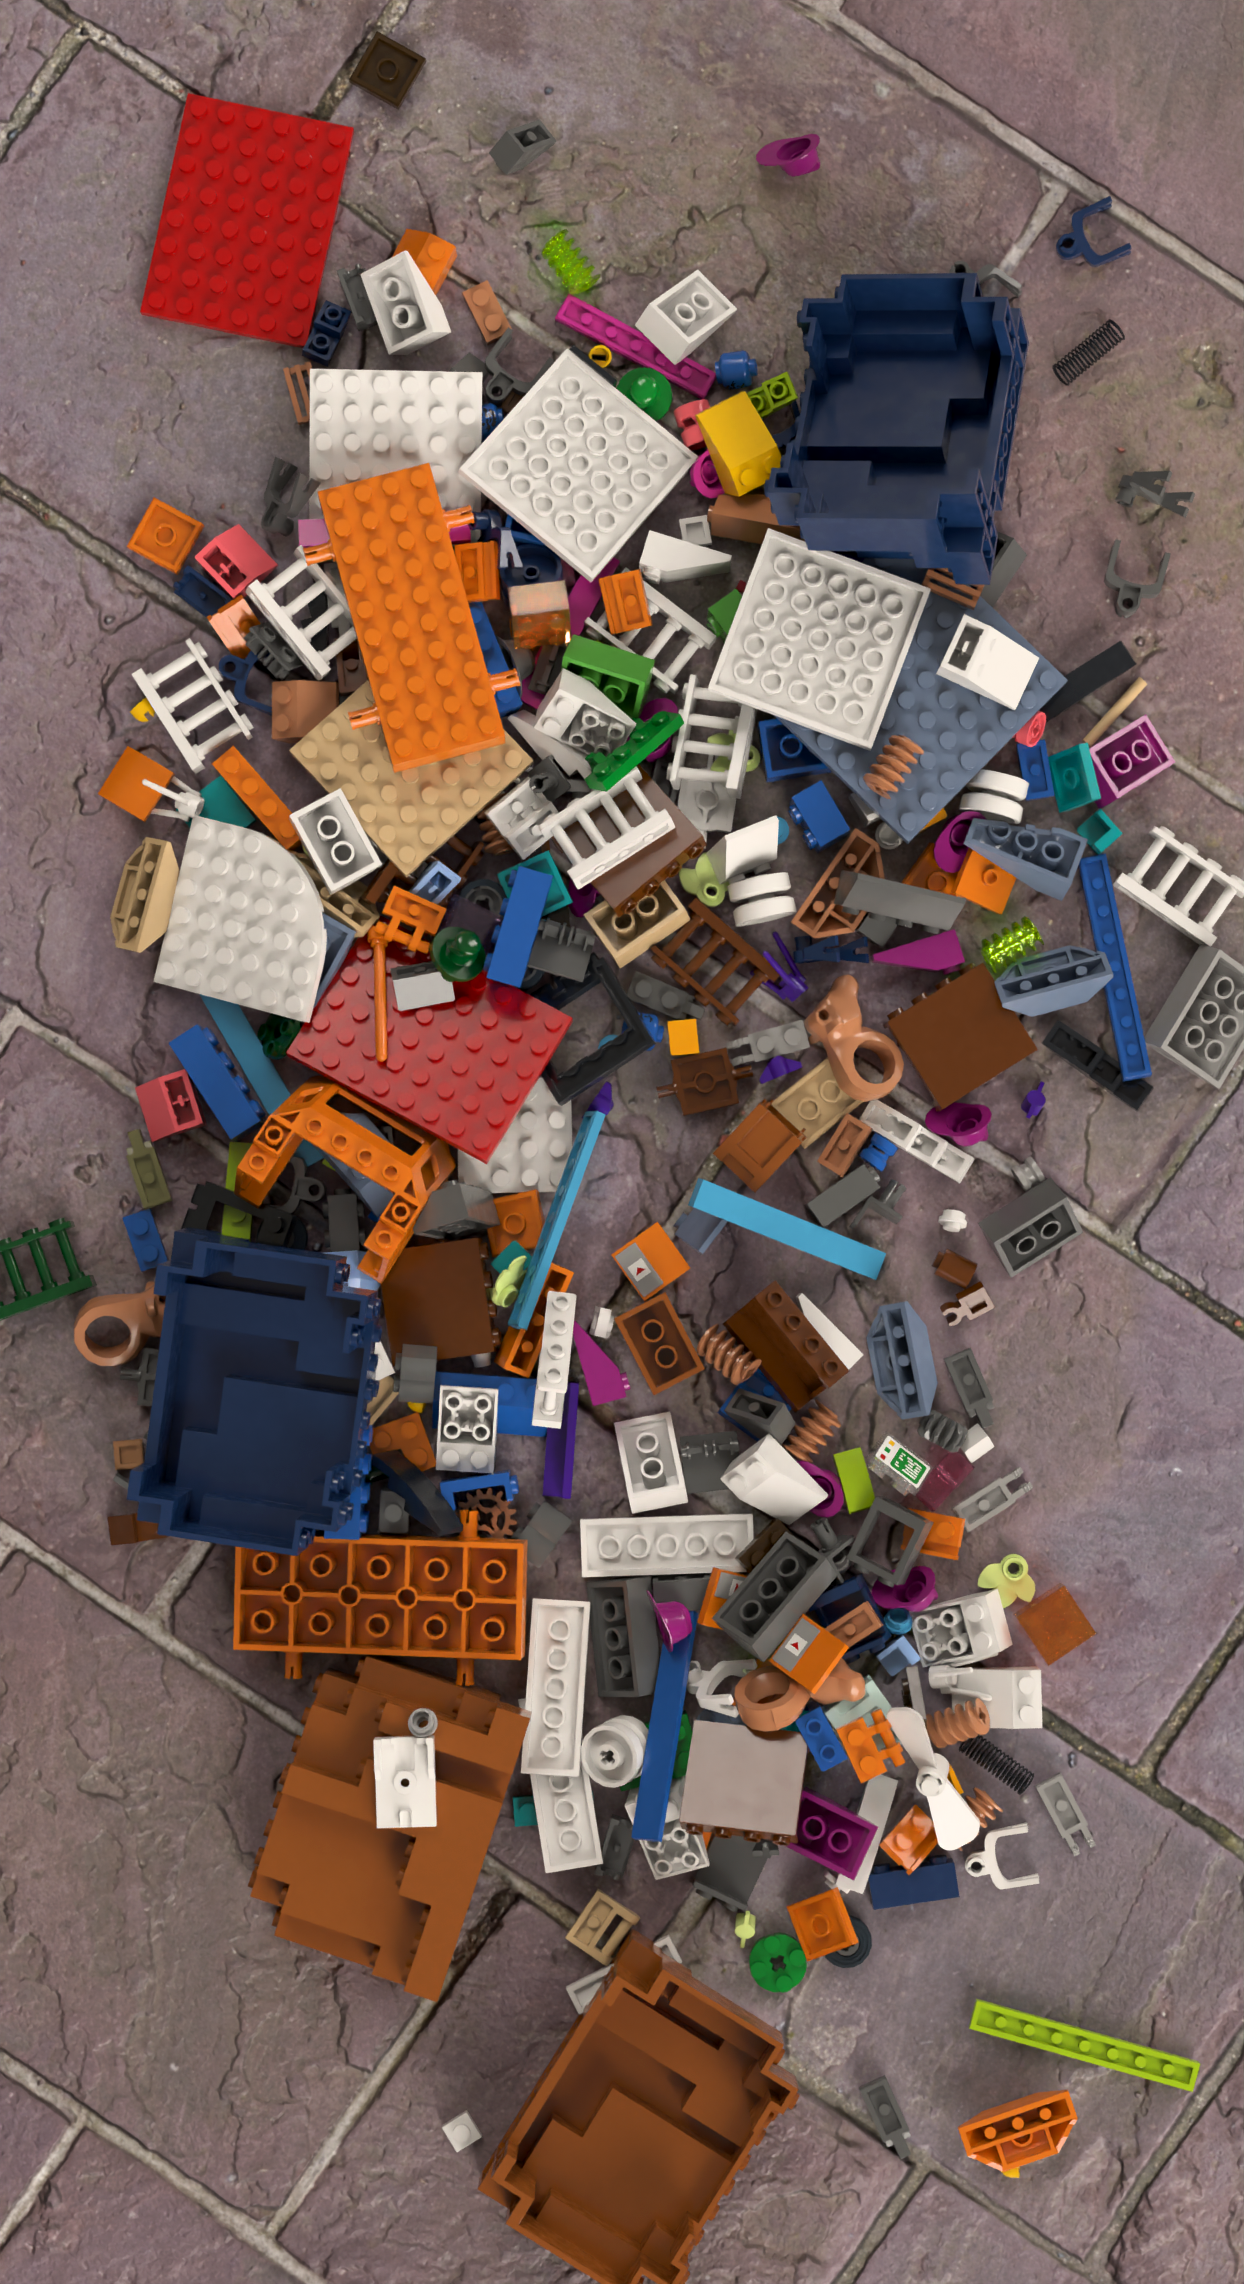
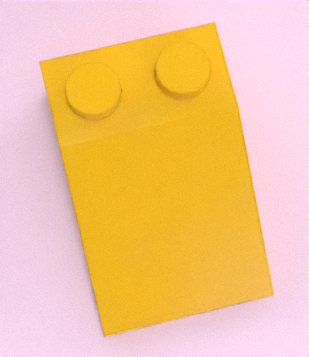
(738, 444)

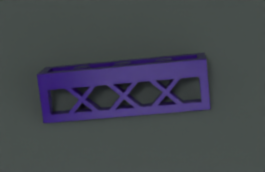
(561, 1448)

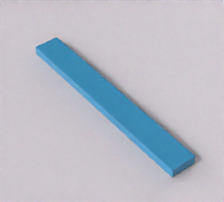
(255, 1063)
(556, 1220)
(786, 1228)

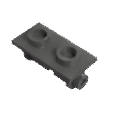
(547, 667)

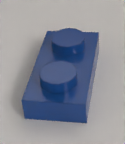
(1035, 770)
(145, 1239)

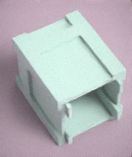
(846, 1711)

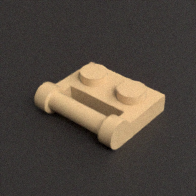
(594, 1922)

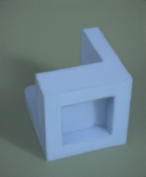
(897, 1655)

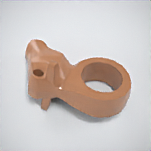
(839, 1027)
(139, 1311)
(839, 1685)

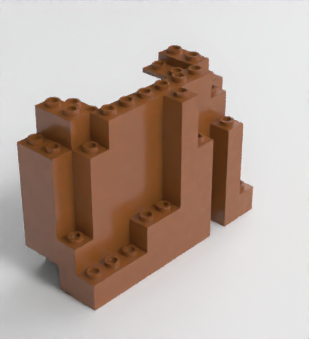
(386, 1892)
(640, 2122)

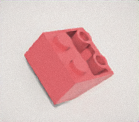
(235, 561)
(170, 1105)

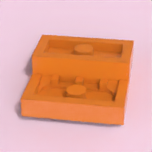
(125, 784)

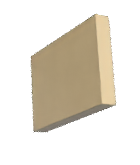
(815, 1103)

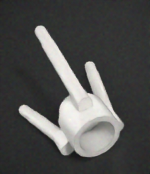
(187, 803)
(945, 1676)

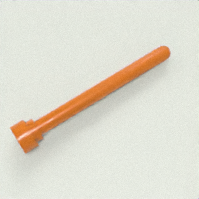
(379, 944)

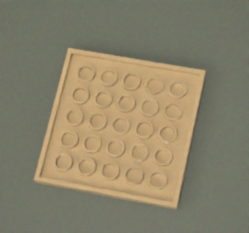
(407, 810)

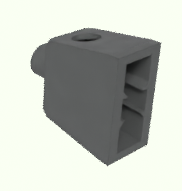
(393, 1518)

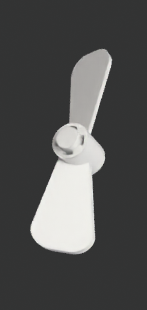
(951, 1815)

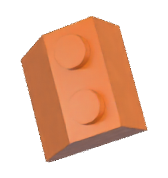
(430, 254)

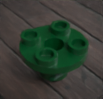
(457, 954)
(278, 1035)

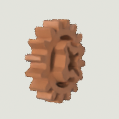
(496, 1510)

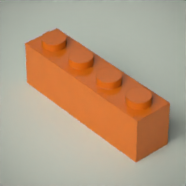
(258, 797)
(522, 1347)

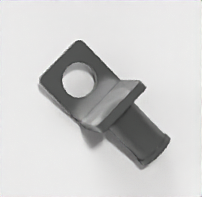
(548, 779)
(884, 1205)
(830, 1544)

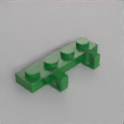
(644, 740)

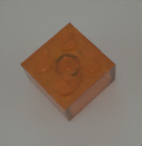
(539, 614)
(1054, 1624)

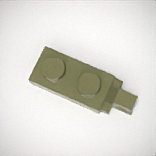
(147, 1171)

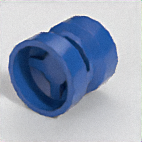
(873, 1156)

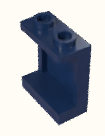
(844, 1598)

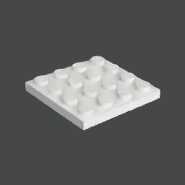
(530, 1152)

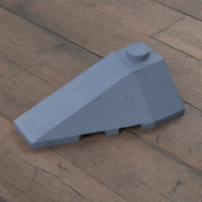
(1033, 855)

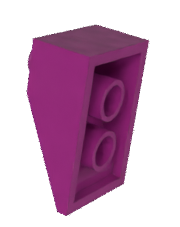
(1128, 759)
(600, 1372)
(832, 1834)

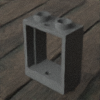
(843, 1195)
(904, 1515)

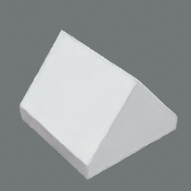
(976, 1443)

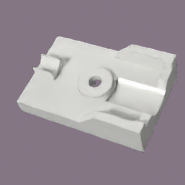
(405, 1759)

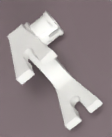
(704, 1683)
(988, 1860)

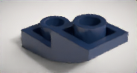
(326, 333)

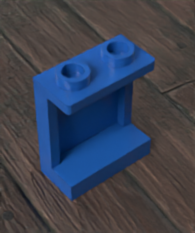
(451, 1486)
(820, 1737)

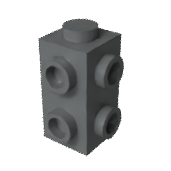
(344, 1221)

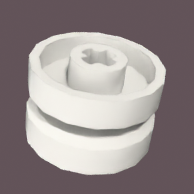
(995, 796)
(761, 894)
(615, 1751)

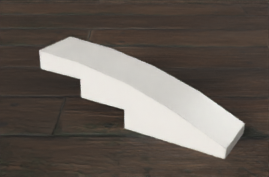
(567, 757)
(917, 1140)
(875, 1808)

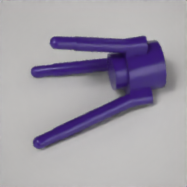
(791, 985)

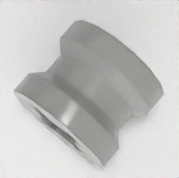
(1027, 1174)

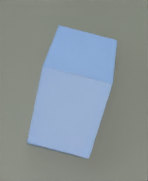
(435, 882)

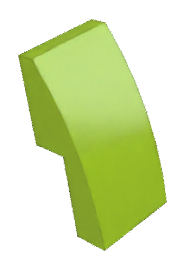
(773, 395)
(854, 1480)

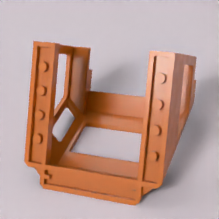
(407, 1176)

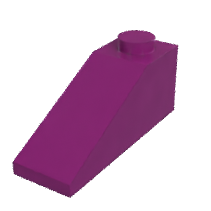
(929, 954)

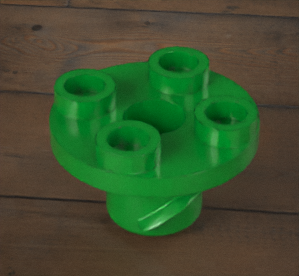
(648, 391)

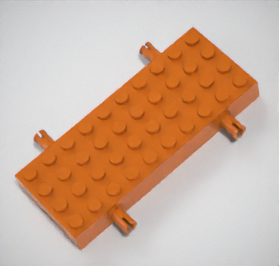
(411, 617)
(386, 1598)

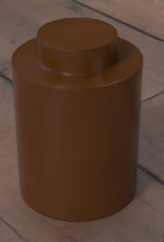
(954, 1268)

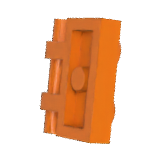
(413, 911)
(862, 1750)

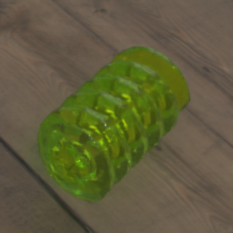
(567, 263)
(1010, 943)

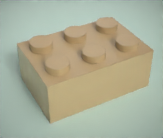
(639, 930)

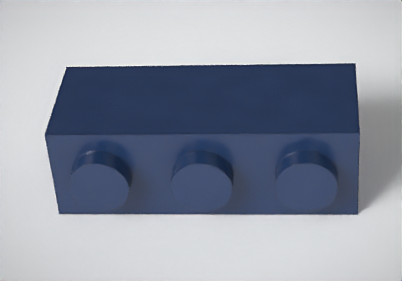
(927, 1883)

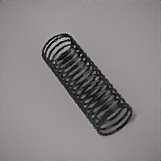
(1059, 367)
(1024, 1786)

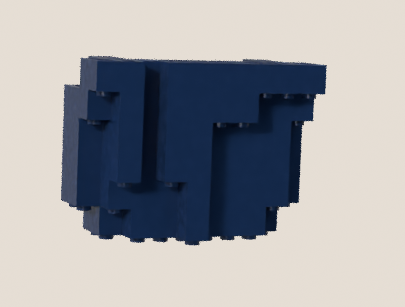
(905, 421)
(257, 1394)

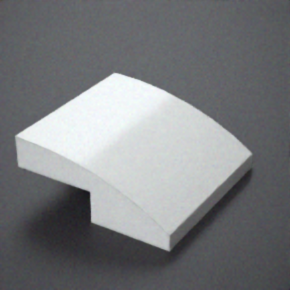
(518, 818)

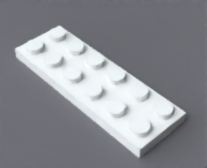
(663, 1544)
(556, 1687)
(566, 1820)

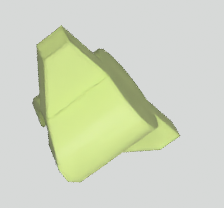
(745, 1926)

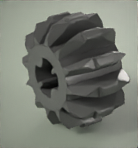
(942, 1431)

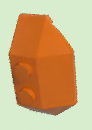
(1020, 2130)

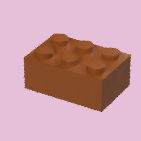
(659, 1343)

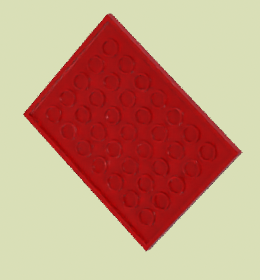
(247, 221)
(448, 1065)

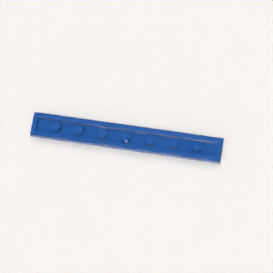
(1119, 990)
(663, 1738)

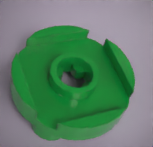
(762, 1969)

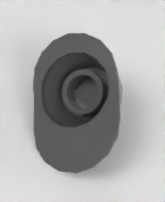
(521, 659)

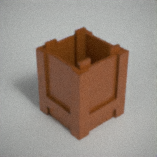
(760, 1145)

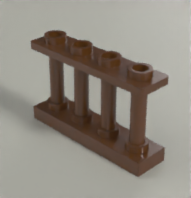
(378, 890)
(720, 934)

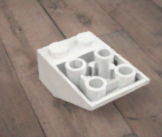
(987, 662)
(582, 716)
(467, 1429)
(961, 1628)
(678, 1850)

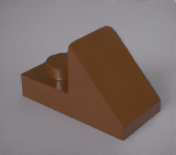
(350, 669)
(129, 1530)

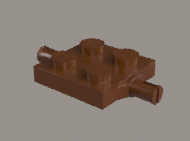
(704, 1081)

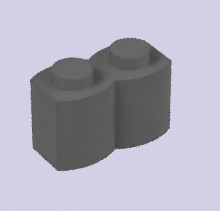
(417, 1373)
(542, 1531)

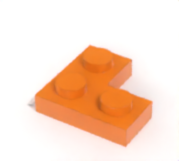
(409, 1436)

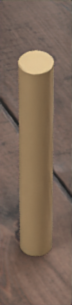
(1114, 712)

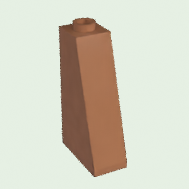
(746, 518)

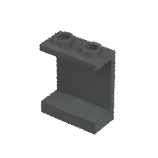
(731, 1872)

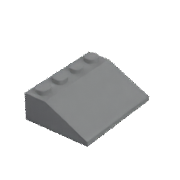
(1203, 1017)

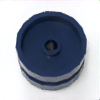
(539, 566)

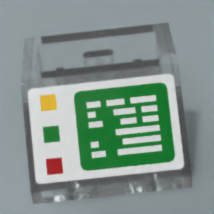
(899, 1463)

